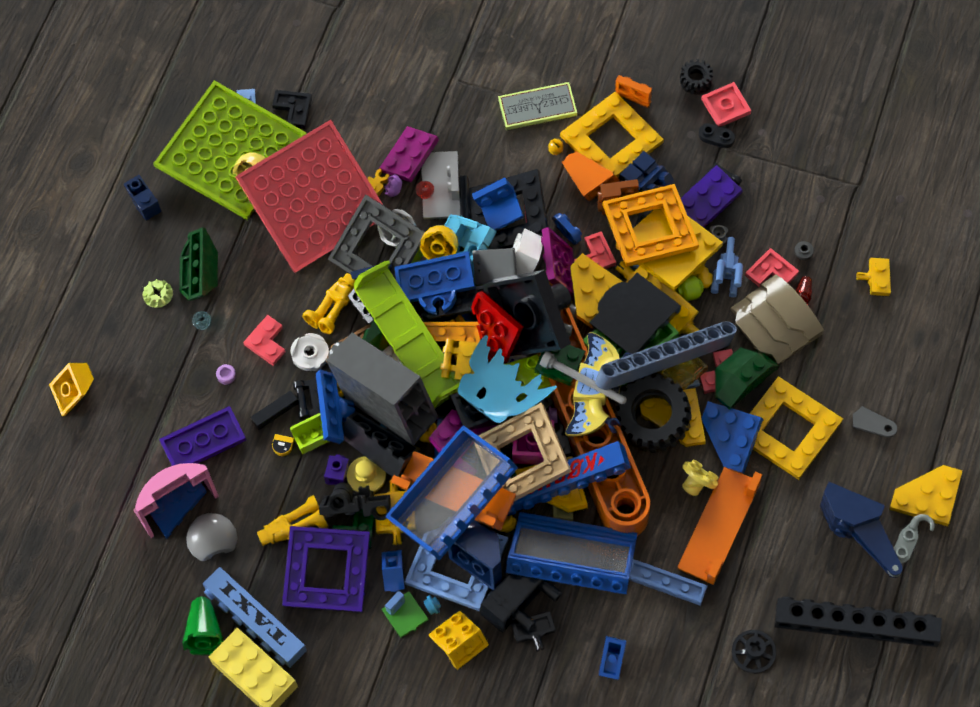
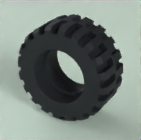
(660, 437)

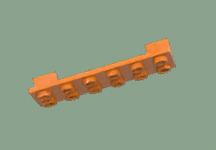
(492, 515)
(719, 525)

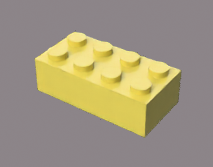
(253, 670)

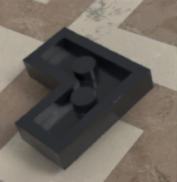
(297, 105)

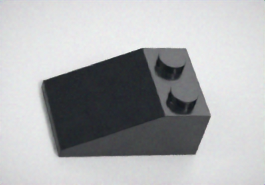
(469, 415)

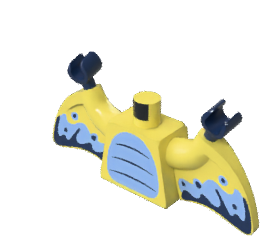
(588, 402)

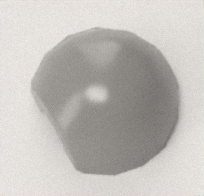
(211, 535)

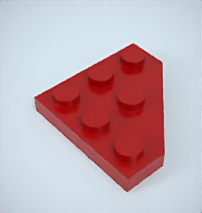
(497, 325)

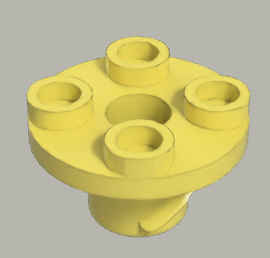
(364, 473)
(698, 478)

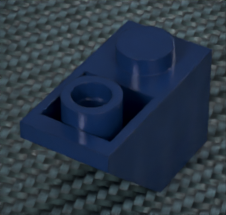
(142, 197)

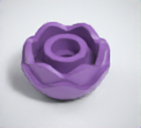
(394, 186)

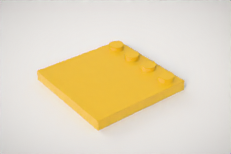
(677, 268)

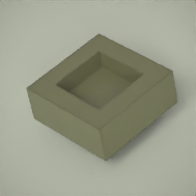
(561, 514)

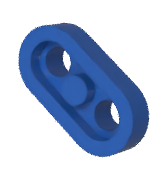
(563, 223)

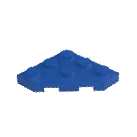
(731, 434)

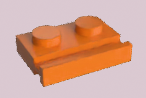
(633, 91)

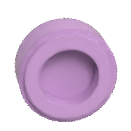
(226, 374)

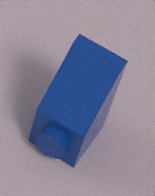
(393, 571)

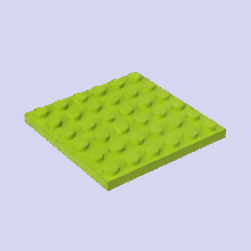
(213, 140)

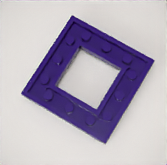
(349, 599)

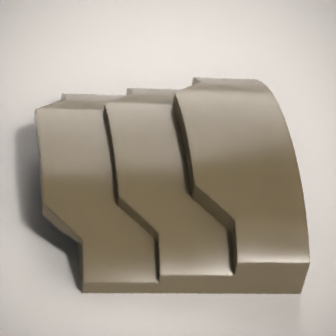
(776, 320)

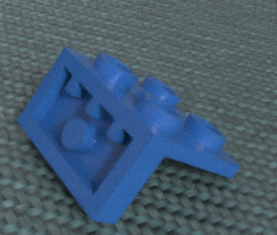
(499, 204)

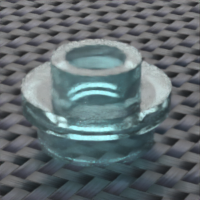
(201, 324)

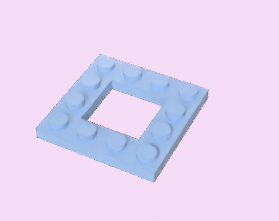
(423, 578)

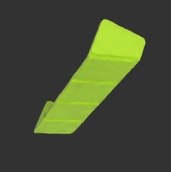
(405, 330)

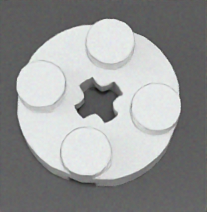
(305, 343)

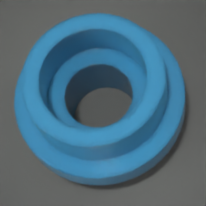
(432, 604)

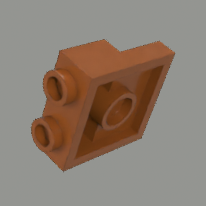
(615, 190)

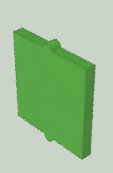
(407, 617)

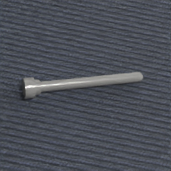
(549, 361)

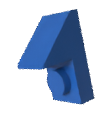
(612, 657)

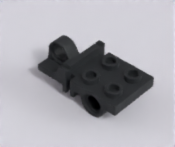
(345, 501)

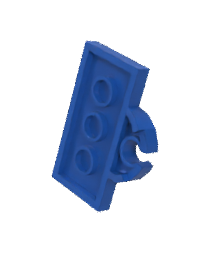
(436, 280)

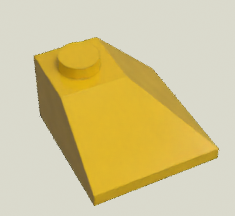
(71, 385)

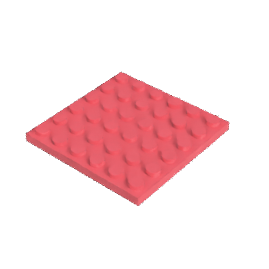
(307, 194)

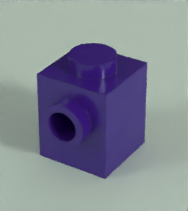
(336, 470)

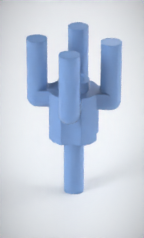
(728, 269)

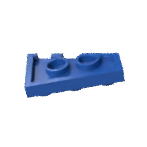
(176, 505)

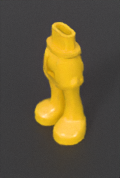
(336, 294)
(280, 527)

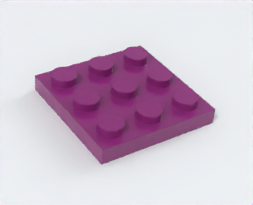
(558, 259)

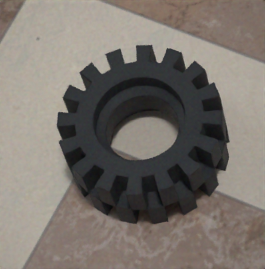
(696, 67)

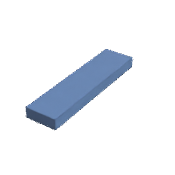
(667, 582)

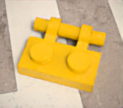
(463, 354)

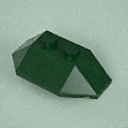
(198, 265)
(741, 375)

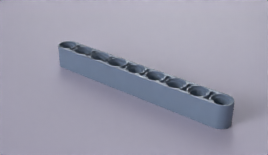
(665, 355)

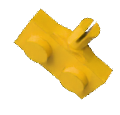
(877, 276)

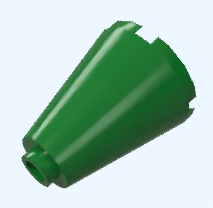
(202, 628)

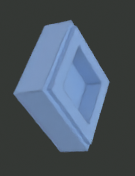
(395, 603)

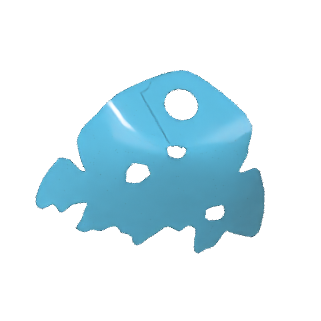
(499, 386)

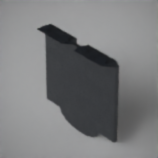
(633, 313)

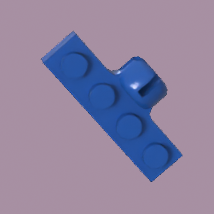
(332, 407)

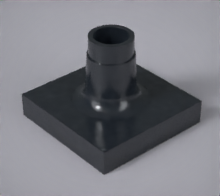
(535, 307)

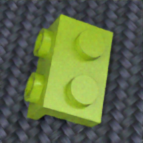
(309, 433)

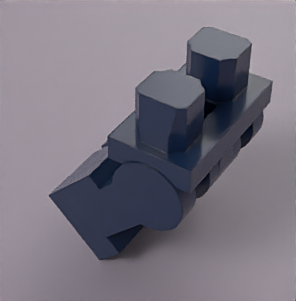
(647, 172)

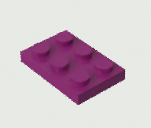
(409, 154)

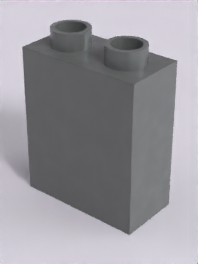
(382, 388)

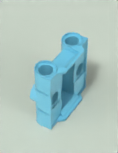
(470, 234)

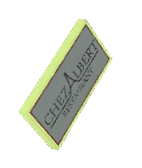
(537, 106)

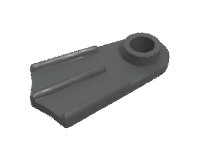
(873, 423)

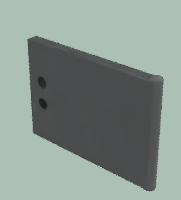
(493, 264)

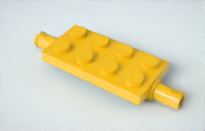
(684, 319)

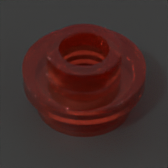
(425, 194)

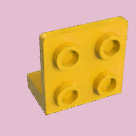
(459, 639)

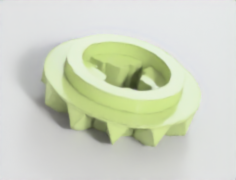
(155, 300)

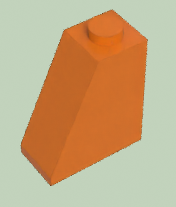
(587, 174)

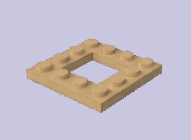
(555, 462)

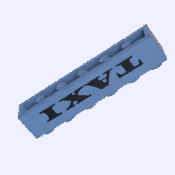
(254, 617)

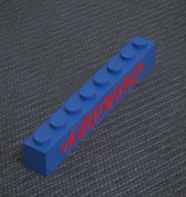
(585, 469)

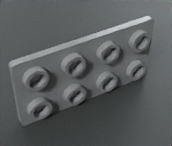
(443, 173)

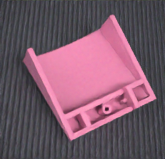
(167, 481)

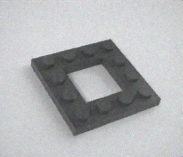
(367, 213)

